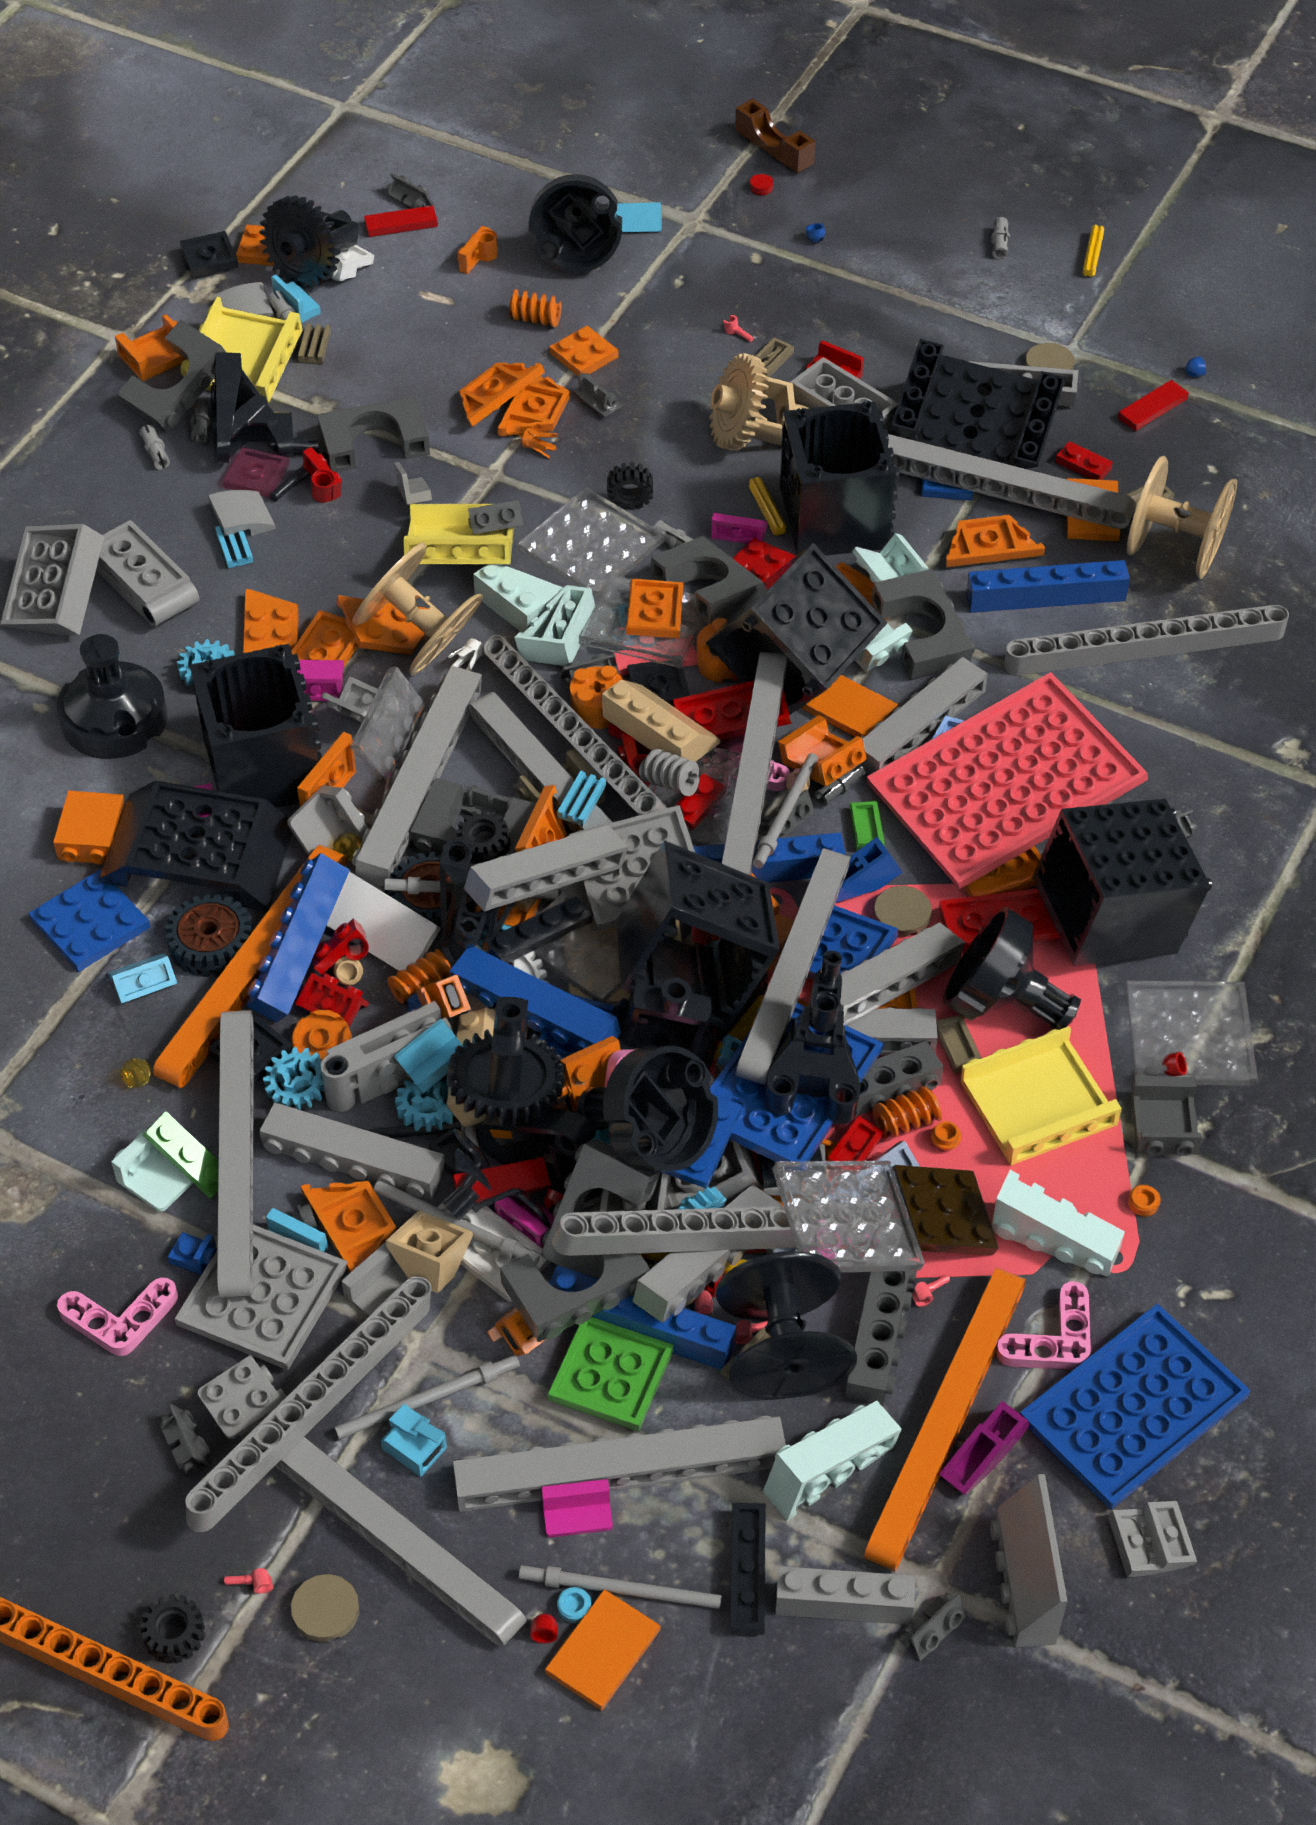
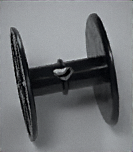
(779, 1291)

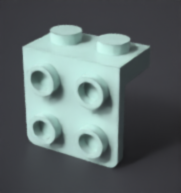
(893, 561)
(883, 646)
(149, 1174)

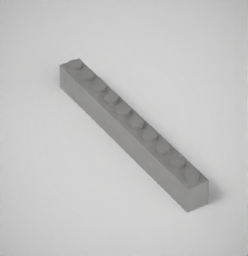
(424, 762)
(624, 1461)

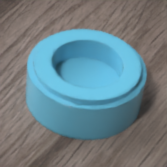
(573, 1605)

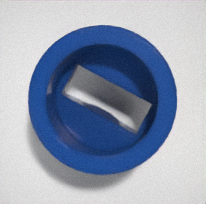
(815, 232)
(1196, 367)

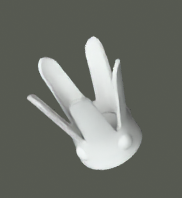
(471, 650)

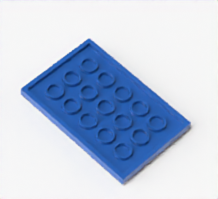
(804, 1128)
(1134, 1405)

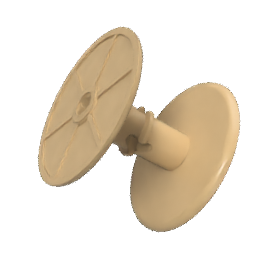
(1157, 509)
(396, 590)

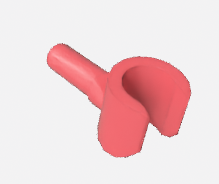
(732, 328)
(922, 1294)
(704, 1303)
(745, 1329)
(259, 1578)

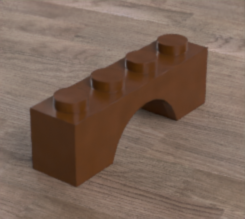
(755, 124)

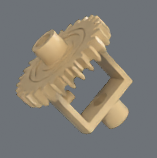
(739, 399)

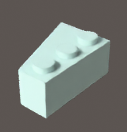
(514, 593)
(556, 633)

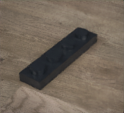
(538, 930)
(748, 1569)

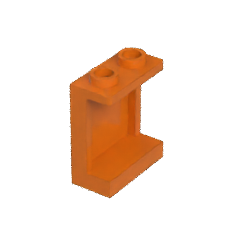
(149, 353)
(834, 753)
(88, 826)

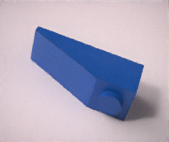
(868, 871)

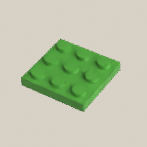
(611, 1373)

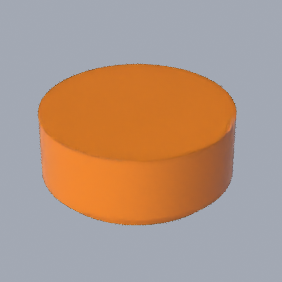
(1144, 1200)

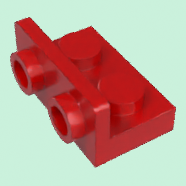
(844, 359)
(325, 994)

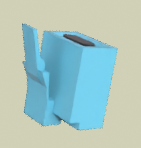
(413, 1440)

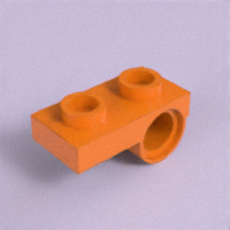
(480, 246)

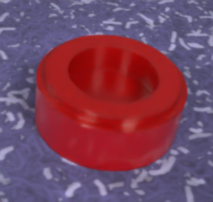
(761, 184)

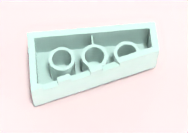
(1055, 1227)
(829, 1457)

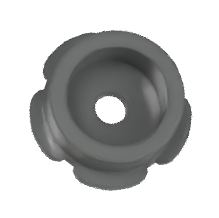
(305, 1215)

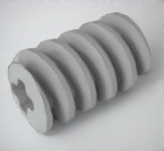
(670, 772)

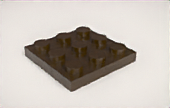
(946, 1210)

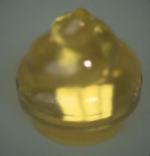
(347, 844)
(135, 1072)

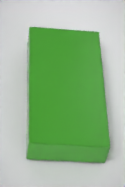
(865, 823)

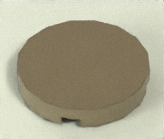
(1050, 356)
(904, 909)
(325, 1608)

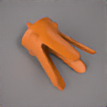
(531, 440)

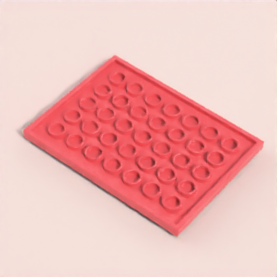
(1004, 778)

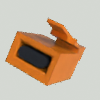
(447, 994)
(515, 1333)

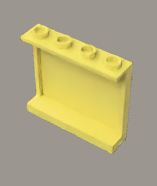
(260, 339)
(450, 539)
(1037, 1096)

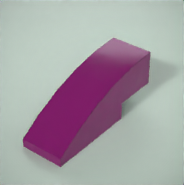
(985, 1448)

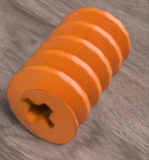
(535, 309)
(420, 974)
(906, 1110)

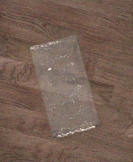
(388, 725)

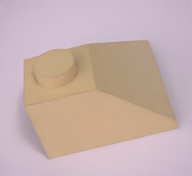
(429, 1248)

